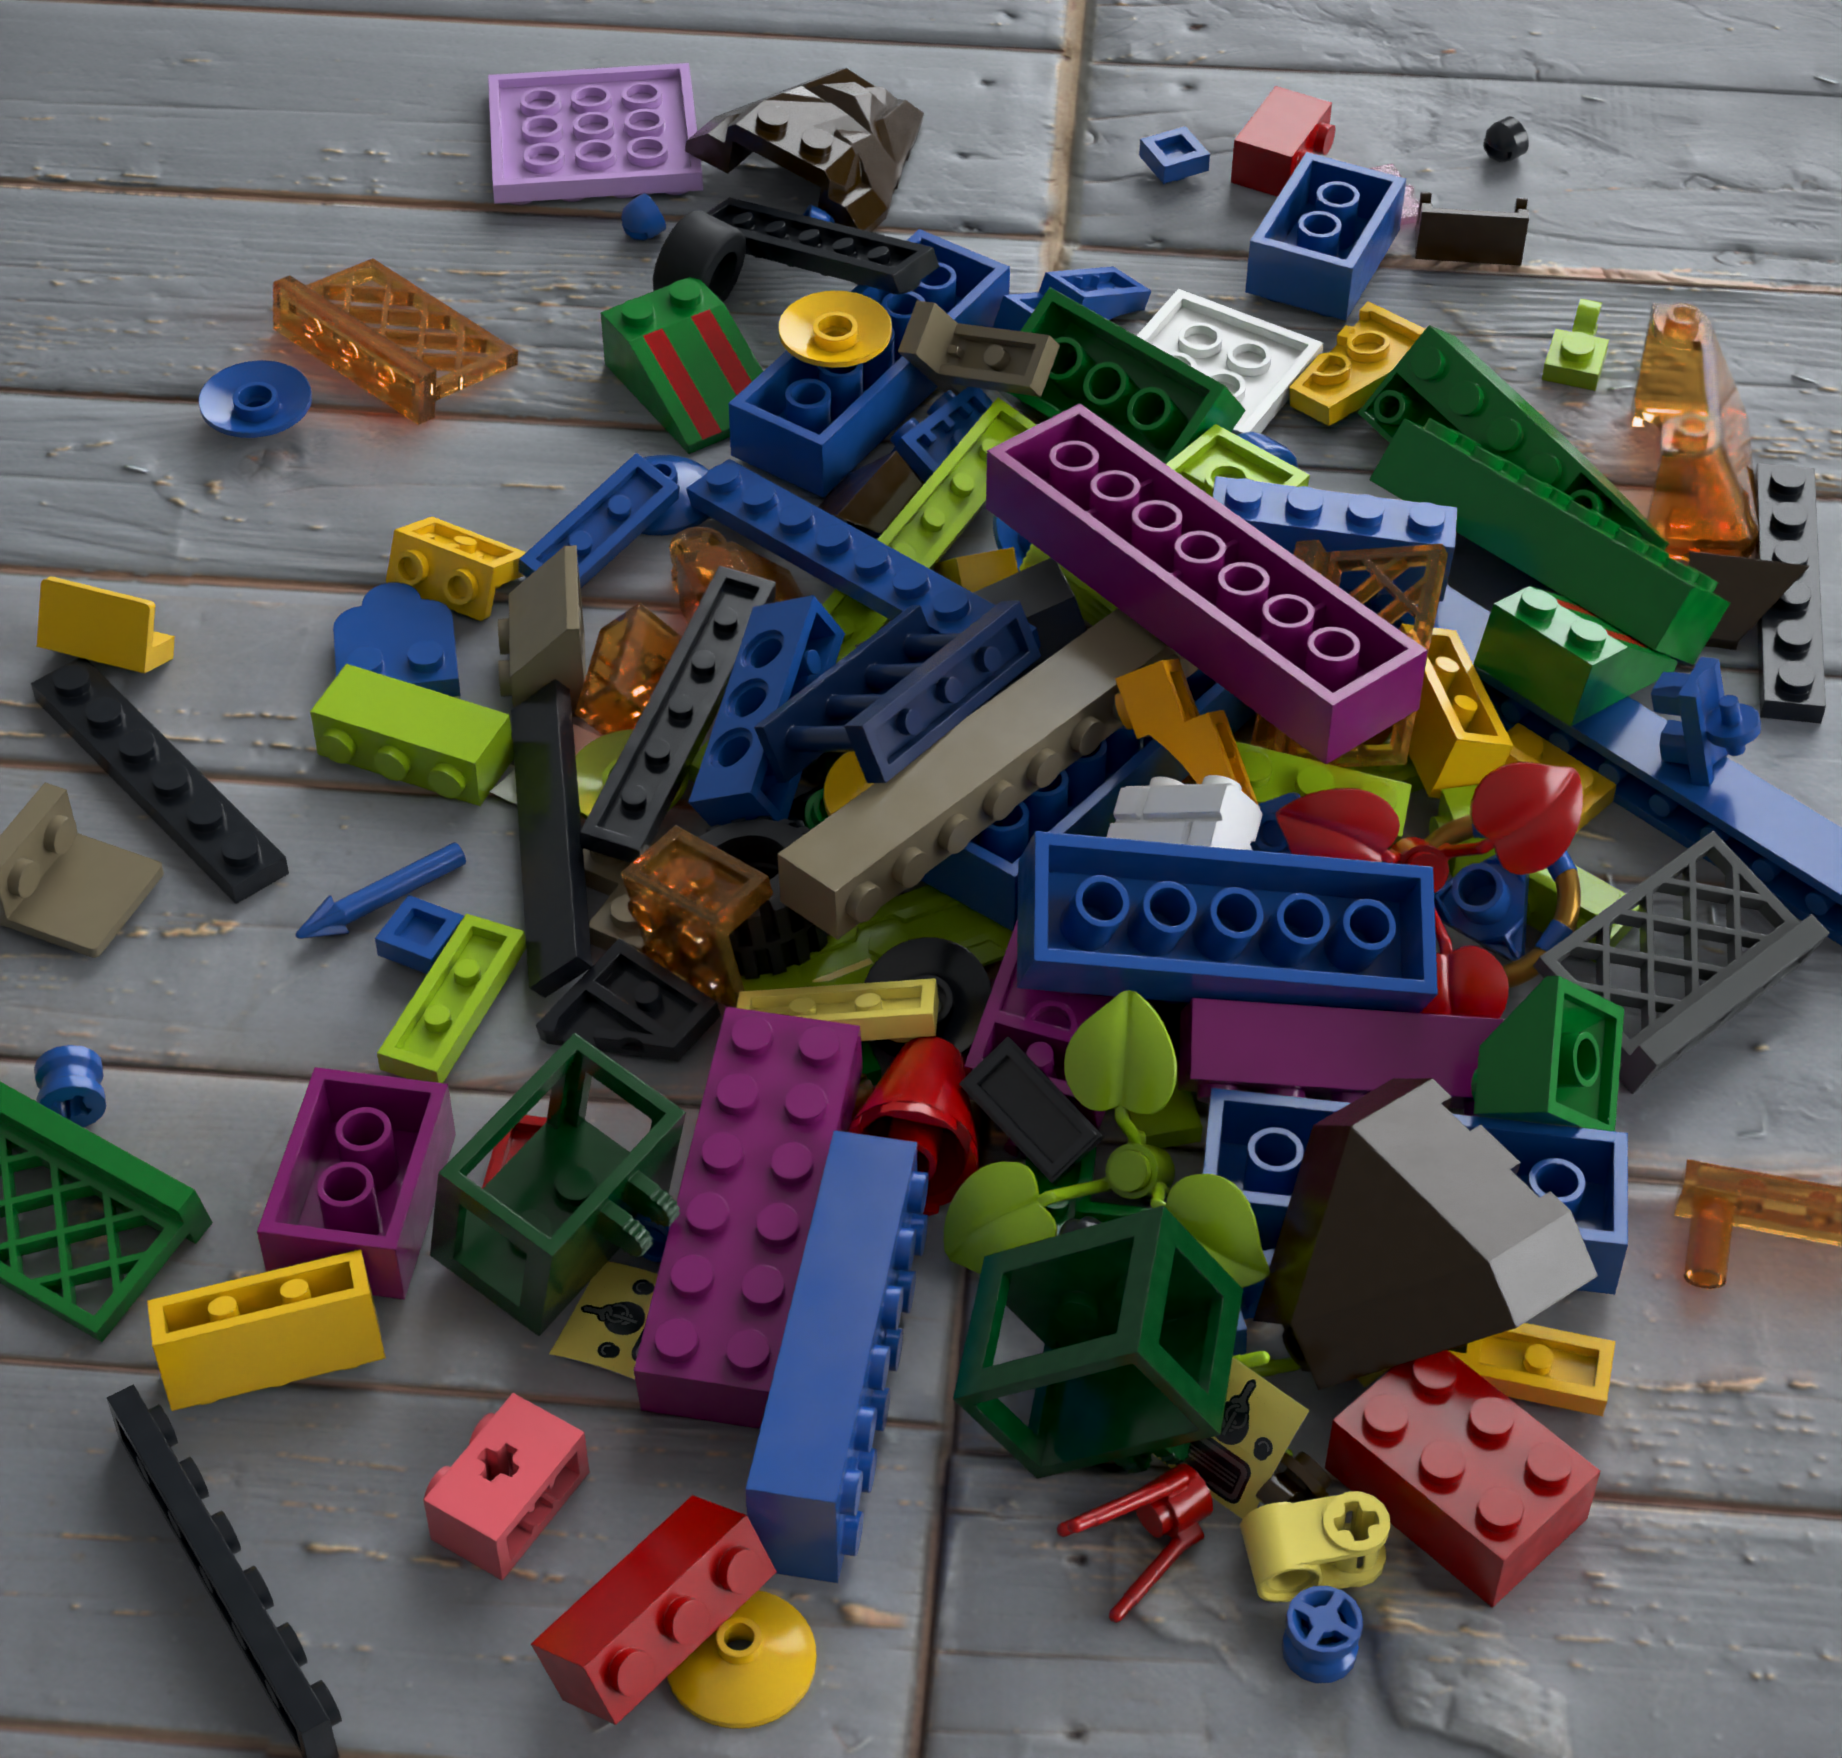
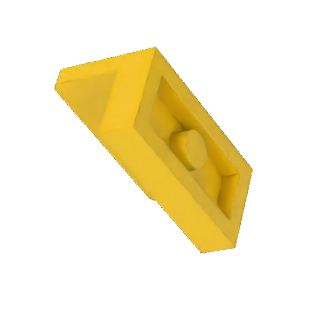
(100, 626)

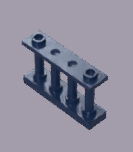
(898, 692)

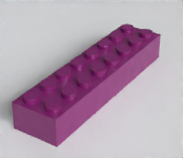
(1206, 582)

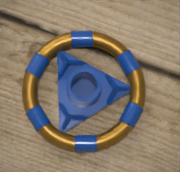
(1493, 903)

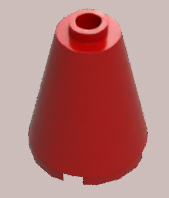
(926, 1105)

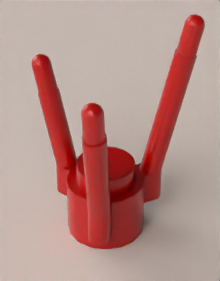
(1164, 1506)

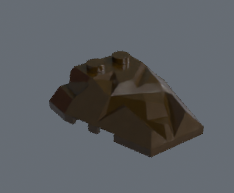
(828, 132)

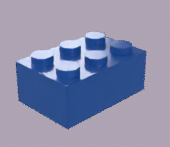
(1325, 236)

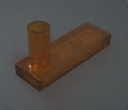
(1728, 1196)

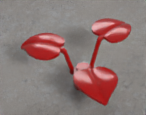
(1520, 808)

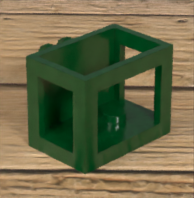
(562, 1197)
(1131, 1338)

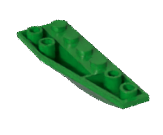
(1457, 389)

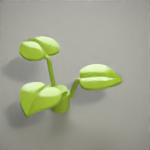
(1126, 1064)

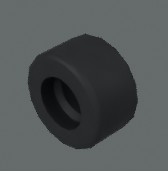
(704, 251)

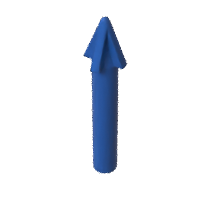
(333, 916)

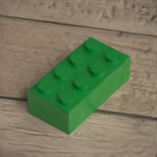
(1123, 381)

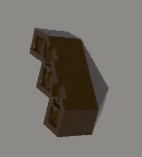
(1411, 1239)

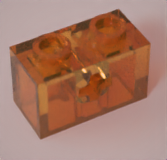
(625, 669)

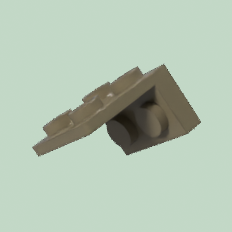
(66, 882)

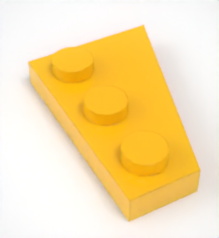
(1353, 370)

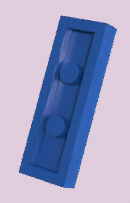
(607, 519)

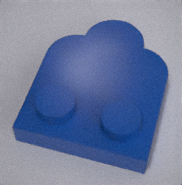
(400, 638)

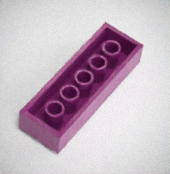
(745, 1214)

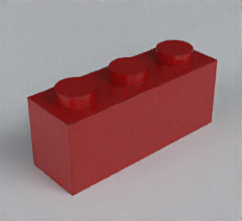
(654, 1609)

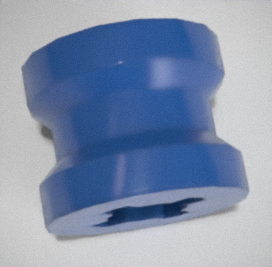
(71, 1083)
(1317, 1615)

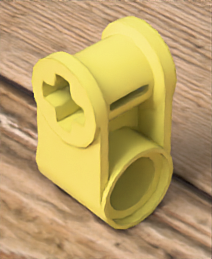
(1313, 1546)

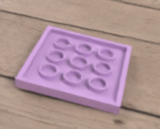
(592, 133)

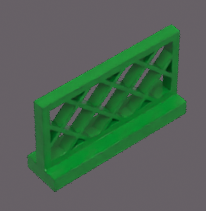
(98, 1170)

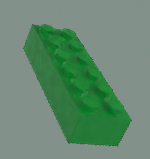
(1555, 539)

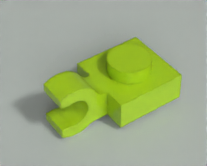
(1578, 355)

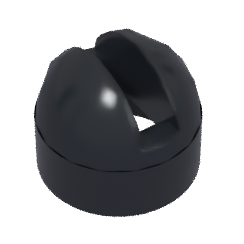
(1506, 140)

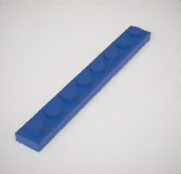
(833, 549)

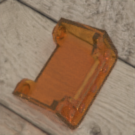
(1705, 464)

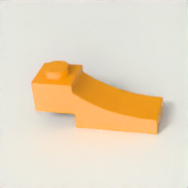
(1161, 706)

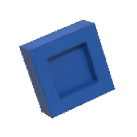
(1174, 154)
(417, 934)

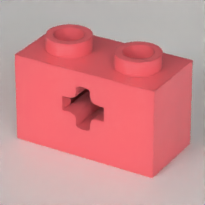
(505, 1485)

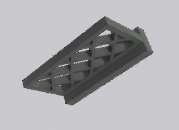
(1726, 989)

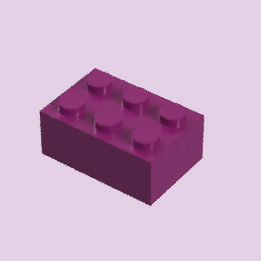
(360, 1175)

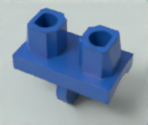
(1709, 721)

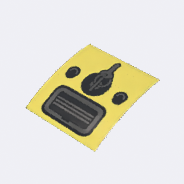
(609, 1319)
(1252, 1441)

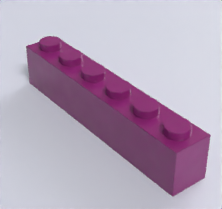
(1324, 1050)

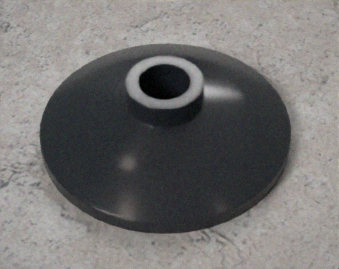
(960, 982)

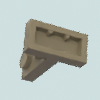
(974, 355)

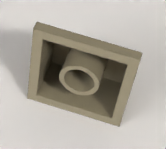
(544, 631)

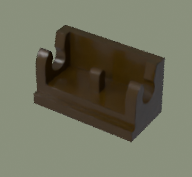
(1471, 234)

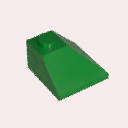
(1553, 1060)

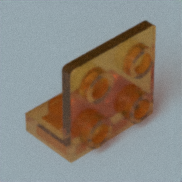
(687, 905)

